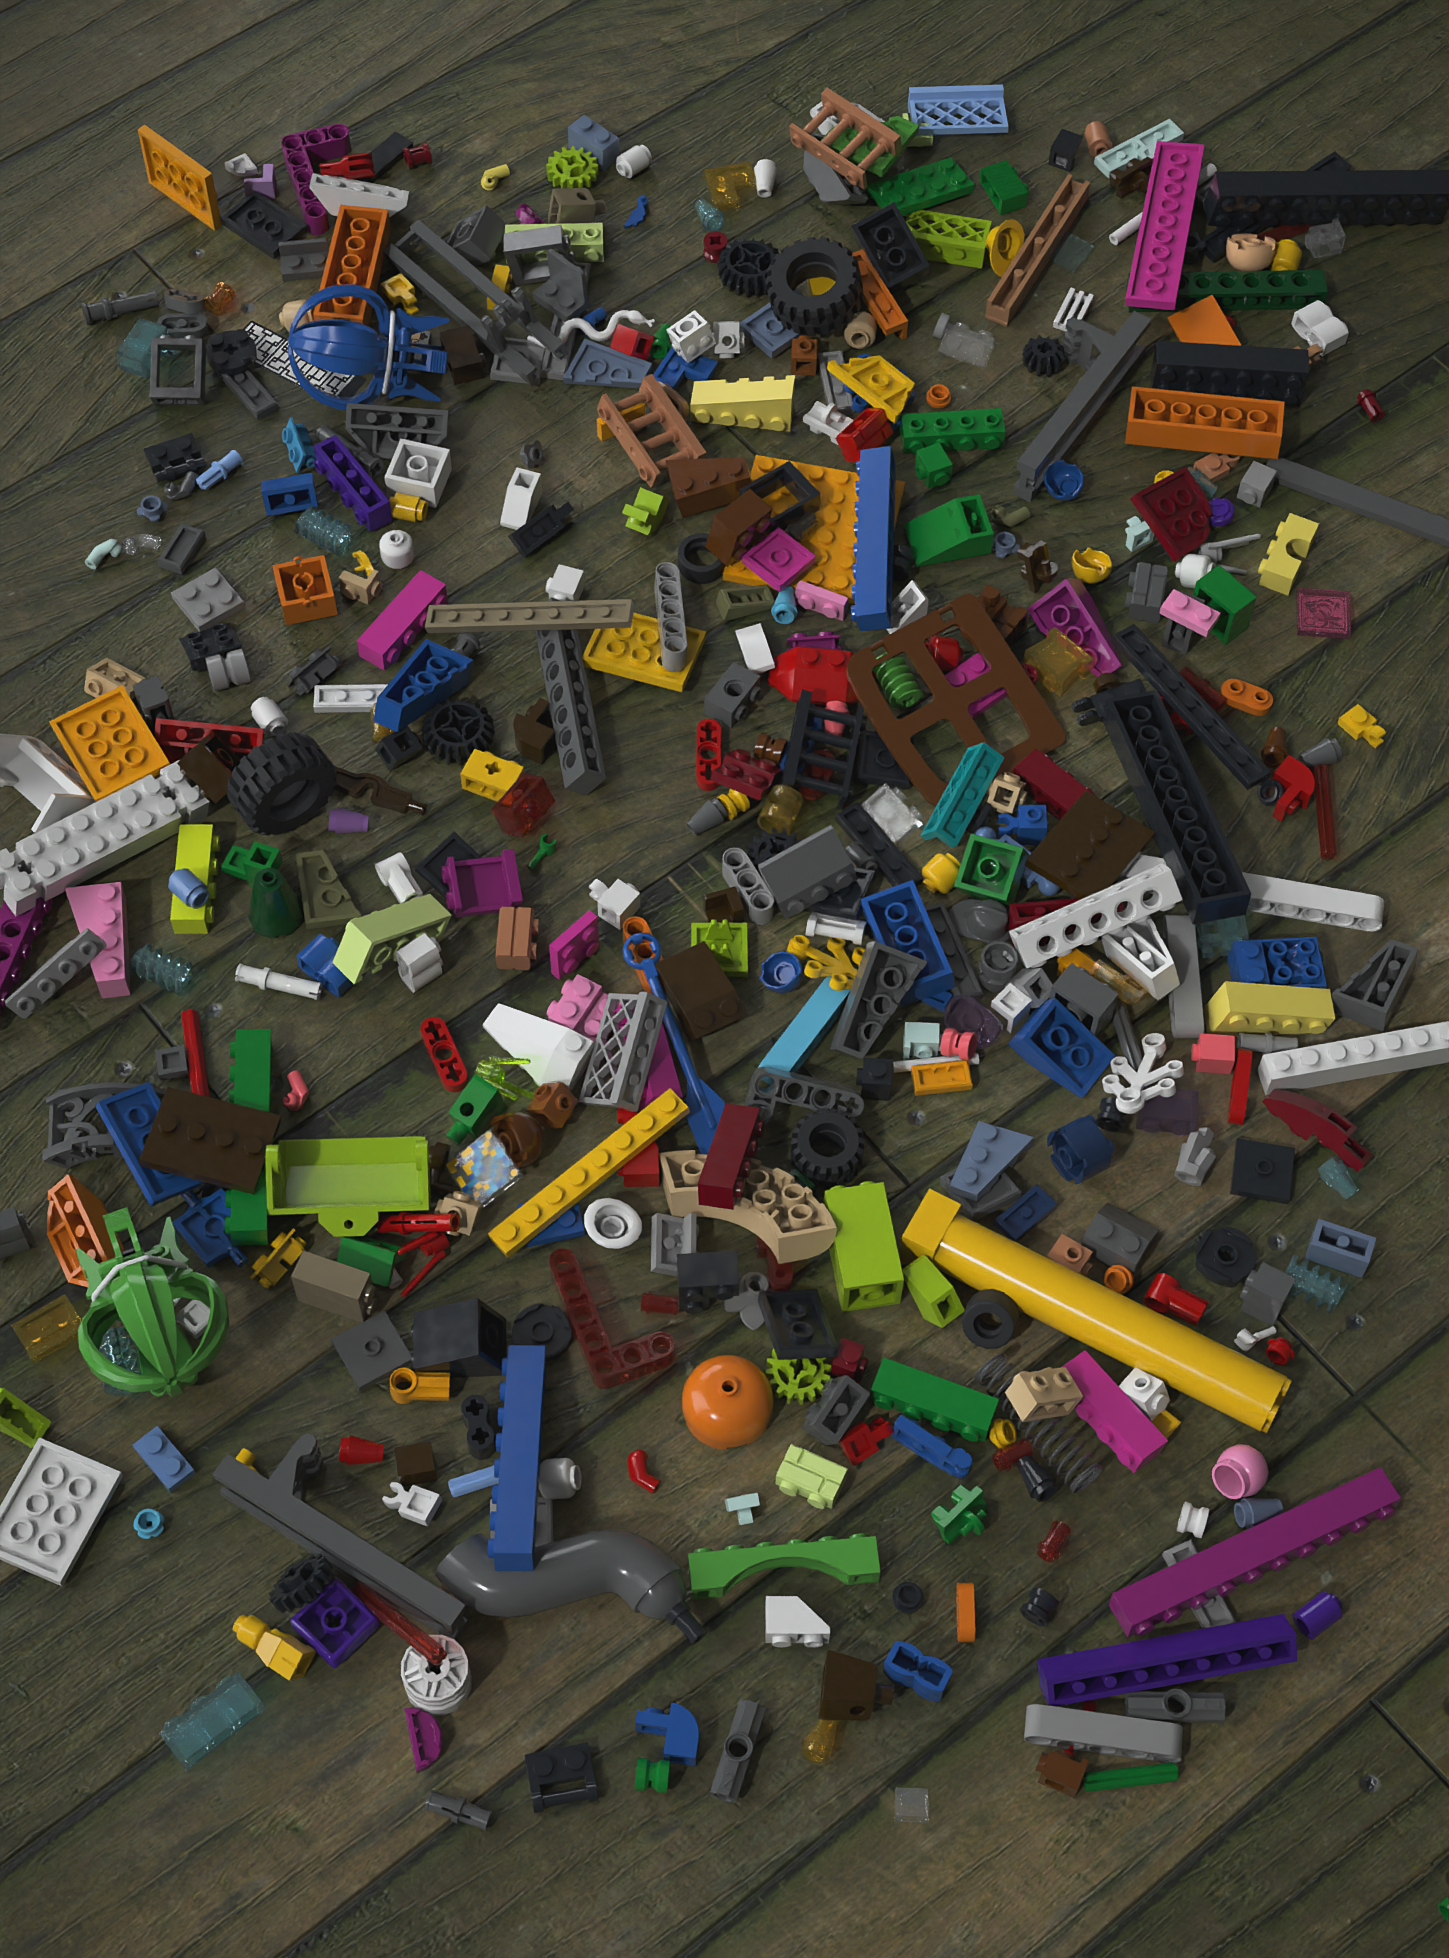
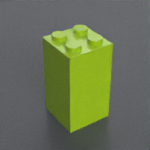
(864, 1247)

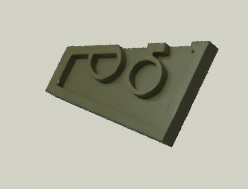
(322, 893)

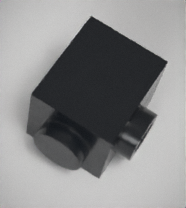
(875, 1079)

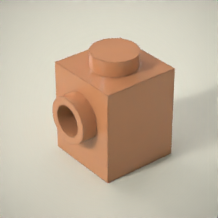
(1071, 1255)

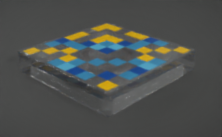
(484, 1169)

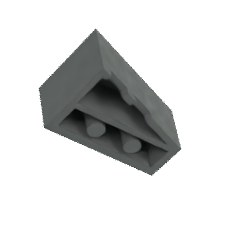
(1377, 987)

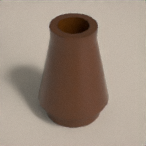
(1275, 747)

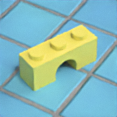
(1294, 538)

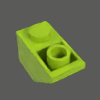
(932, 1292)

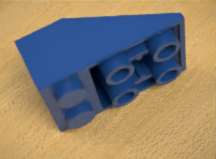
(1277, 962)

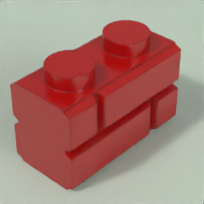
(864, 432)

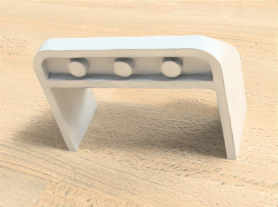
(42, 778)

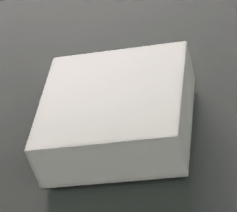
(194, 1318)

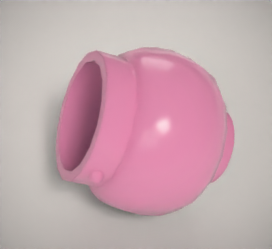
(1240, 1472)

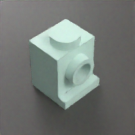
(921, 1040)

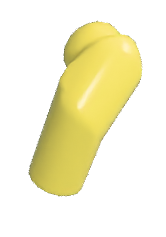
(492, 176)

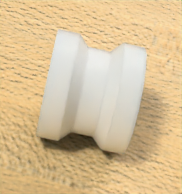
(1192, 1519)

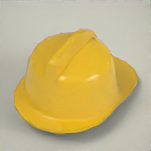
(1004, 244)

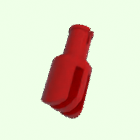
(351, 167)

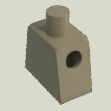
(574, 206)

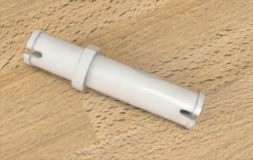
(266, 979)

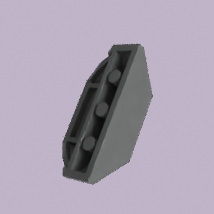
(829, 183)
(382, 427)

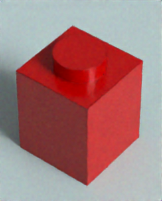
(632, 341)

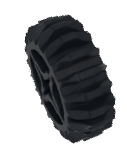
(745, 266)
(448, 721)

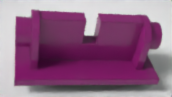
(824, 640)

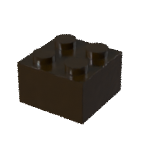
(210, 766)

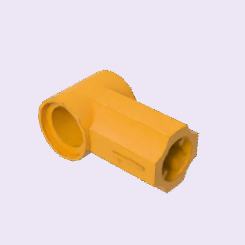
(424, 1386)

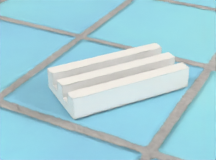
(1078, 297)

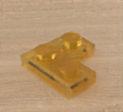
(724, 180)
(1127, 988)

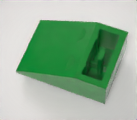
(950, 532)

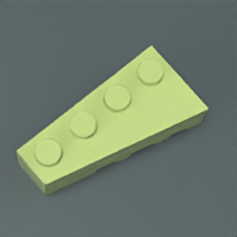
(379, 935)

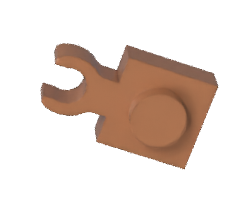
(1216, 466)

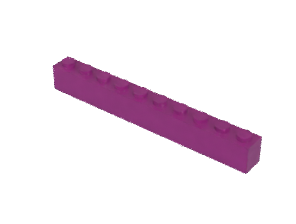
(1254, 1552)

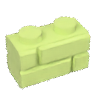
(811, 1477)

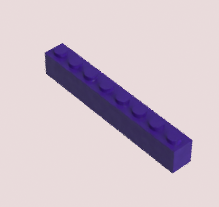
(1167, 1660)

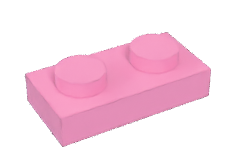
(821, 600)
(1189, 613)

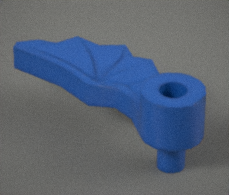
(638, 214)

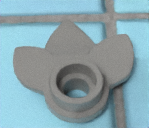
(747, 1300)

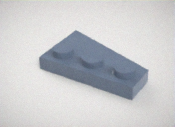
(606, 367)
(985, 1158)

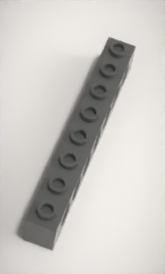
(571, 709)

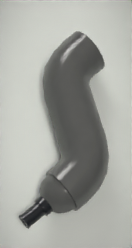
(570, 1573)

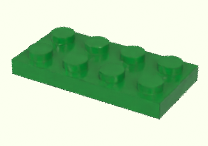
(922, 186)

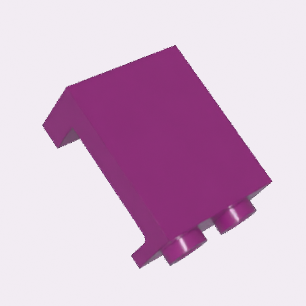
(482, 884)

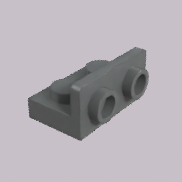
(303, 258)

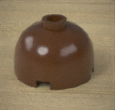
(519, 1136)

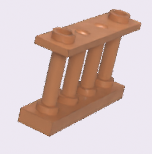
(850, 117)
(664, 413)

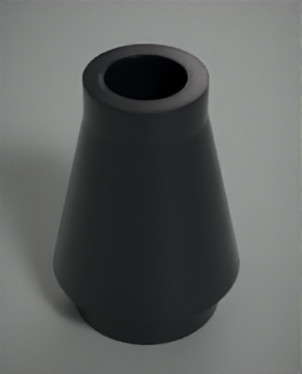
(1037, 1480)

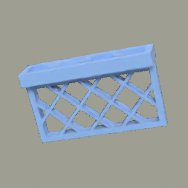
(950, 100)

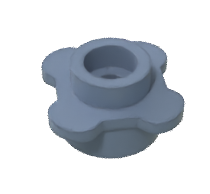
(152, 508)
(1006, 539)

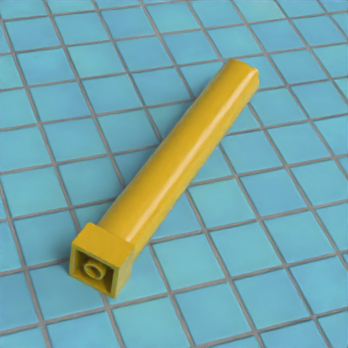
(1094, 1313)

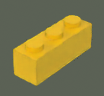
(502, 279)

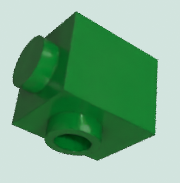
(933, 466)

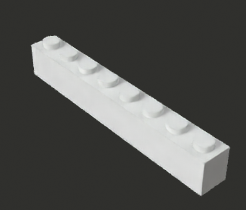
(1355, 1058)

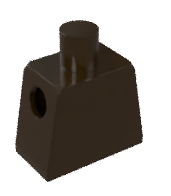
(850, 1688)

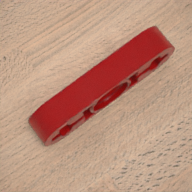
(703, 745)
(442, 1066)
(1239, 1086)

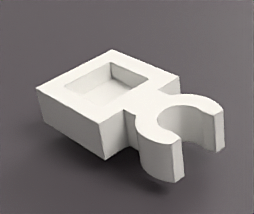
(416, 1505)

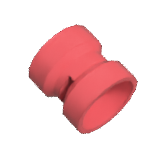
(958, 1044)

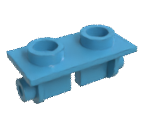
(295, 438)

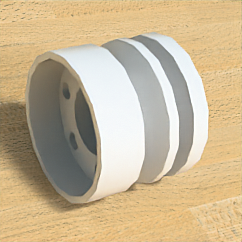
(440, 1692)

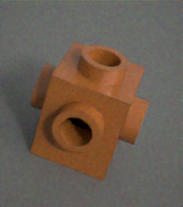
(552, 1104)

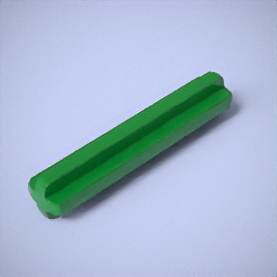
(1130, 1777)

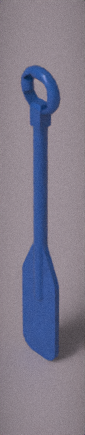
(702, 1101)

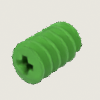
(898, 683)

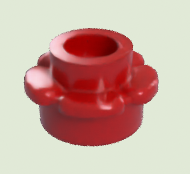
(1279, 1351)

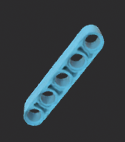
(806, 1030)

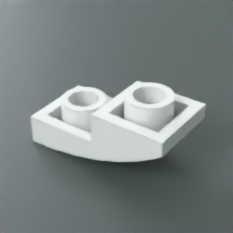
(755, 649)

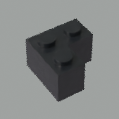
(706, 1277)

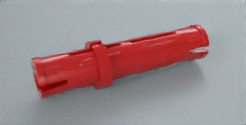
(391, 1223)

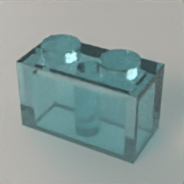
(135, 351)

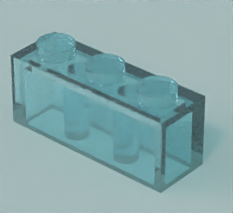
(211, 1720)

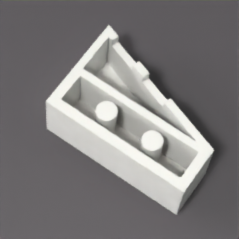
(1143, 957)

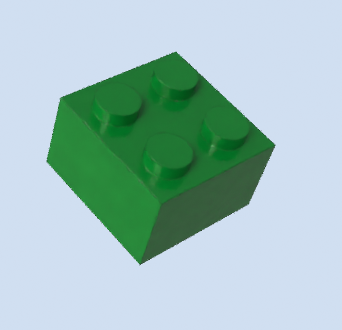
(1229, 598)
(991, 869)

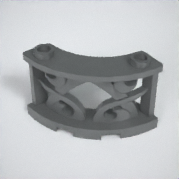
(82, 1100)

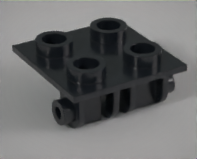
(210, 642)

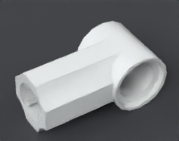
(397, 875)

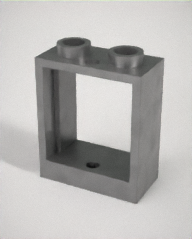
(531, 241)
(172, 395)

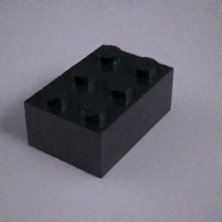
(891, 248)

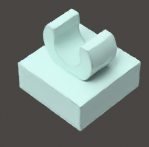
(1138, 534)
(742, 1505)

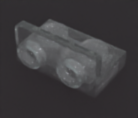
(892, 814)

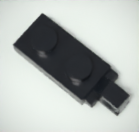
(540, 528)

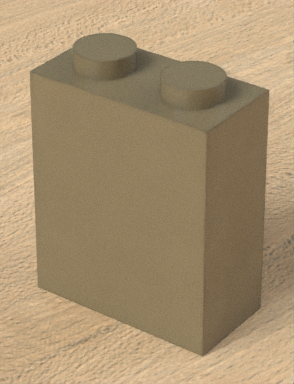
(334, 1287)

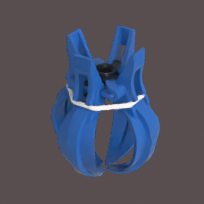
(358, 349)

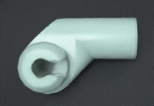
(99, 552)

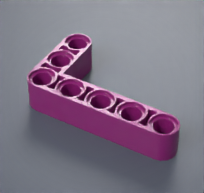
(299, 153)

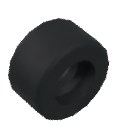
(988, 1335)

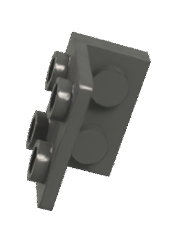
(566, 289)

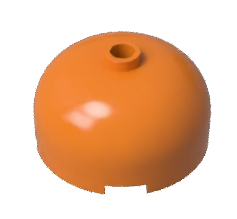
(727, 1402)

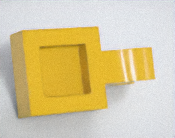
(400, 290)
(1360, 723)

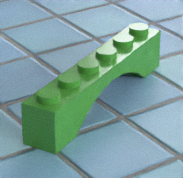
(849, 1560)

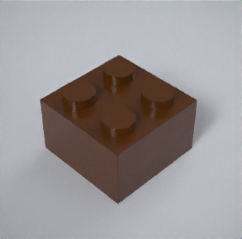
(738, 527)

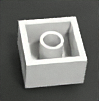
(418, 471)

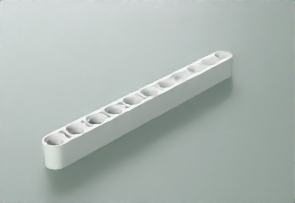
(1298, 899)

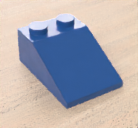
(1061, 1047)

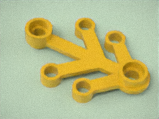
(836, 968)

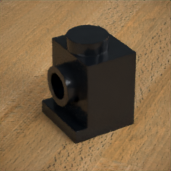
(390, 747)

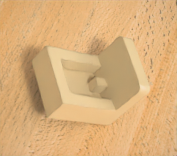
(360, 588)

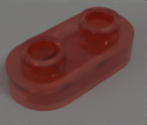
(817, 773)

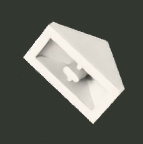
(908, 607)

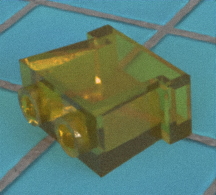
(1058, 661)

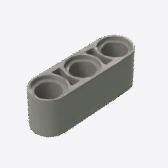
(748, 875)

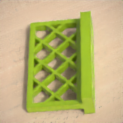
(950, 245)

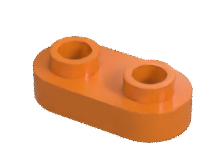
(1246, 697)

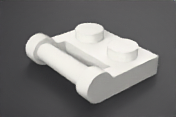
(836, 927)

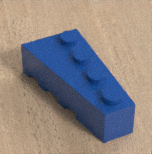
(422, 682)

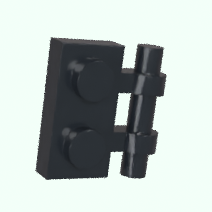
(174, 458)

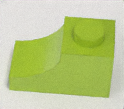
(20, 1419)

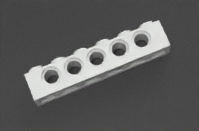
(1164, 897)

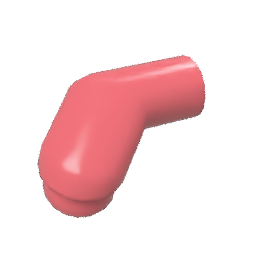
(299, 1091)

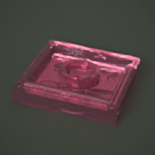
(1323, 613)

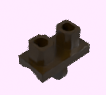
(1134, 177)
(1037, 565)

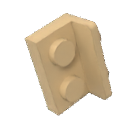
(109, 675)

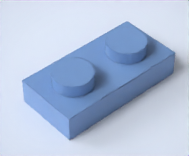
(163, 1459)

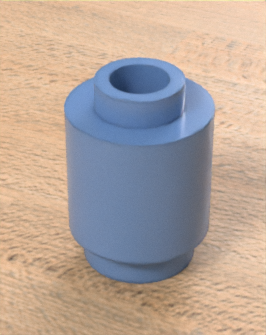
(188, 888)

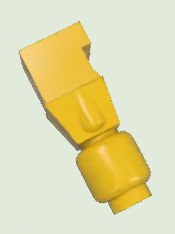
(275, 1648)

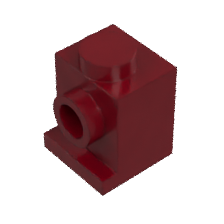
(849, 1361)

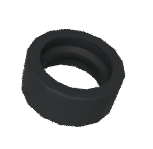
(695, 573)

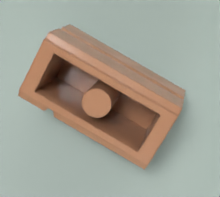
(515, 938)

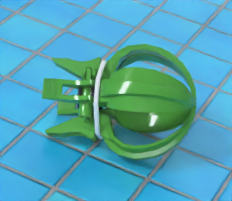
(143, 1296)

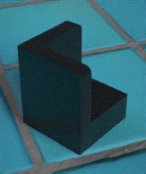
(1064, 150)

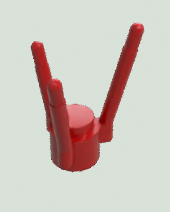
(430, 1244)

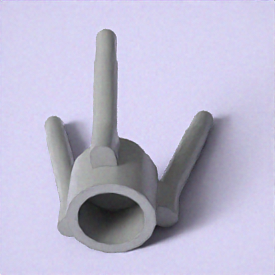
(1214, 550)

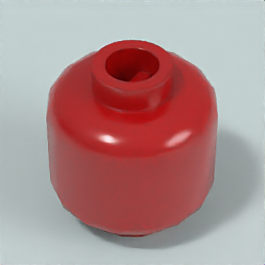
(945, 652)

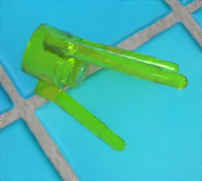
(494, 1074)

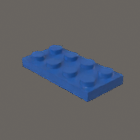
(129, 1121)

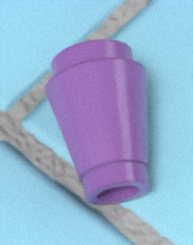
(347, 821)

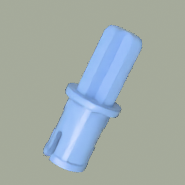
(219, 470)

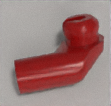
(638, 1472)

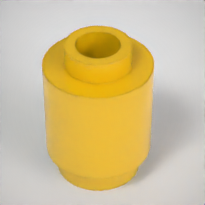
(408, 507)

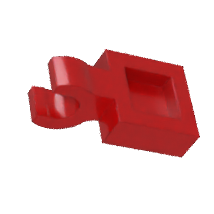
(861, 1440)

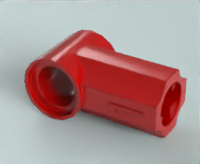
(1168, 1296)

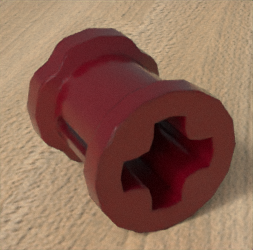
(417, 155)

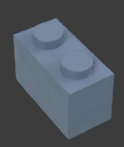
(596, 139)
(1340, 1248)

